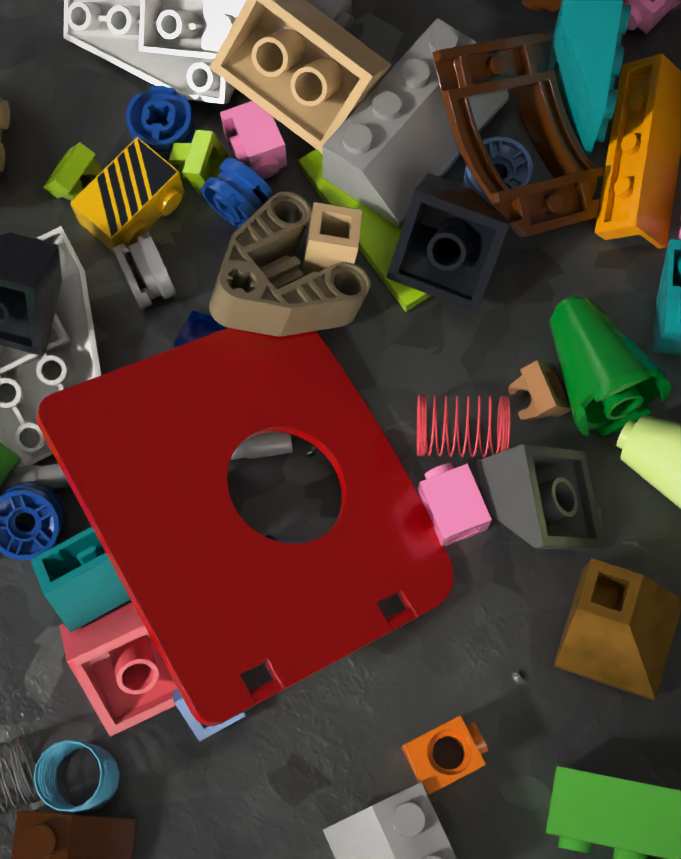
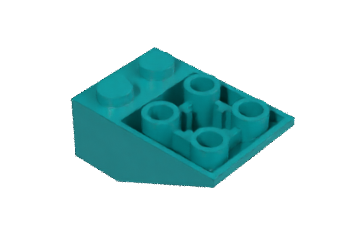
(586, 62)

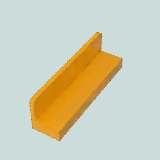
(642, 153)

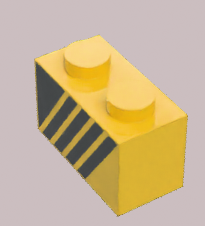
(129, 196)

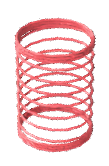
(503, 427)

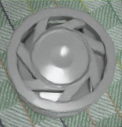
(149, 269)

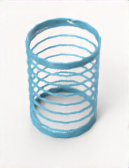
(47, 772)

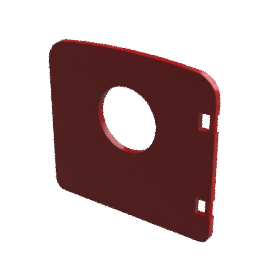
(215, 595)

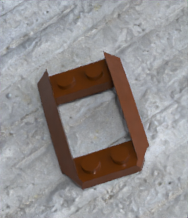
(520, 66)

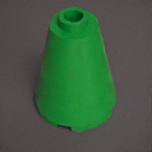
(603, 368)

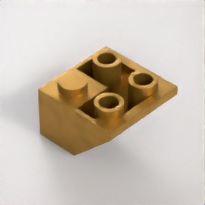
(619, 629)

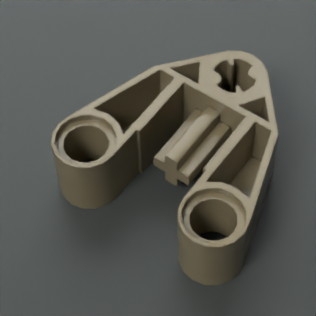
(263, 286)

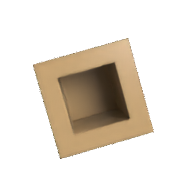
(331, 237)

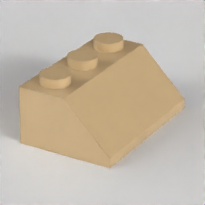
(298, 66)

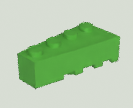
(615, 814)

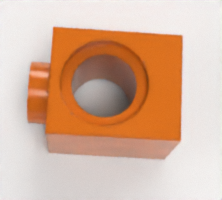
(420, 754)

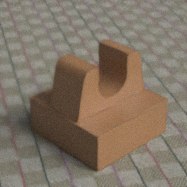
(546, 391)

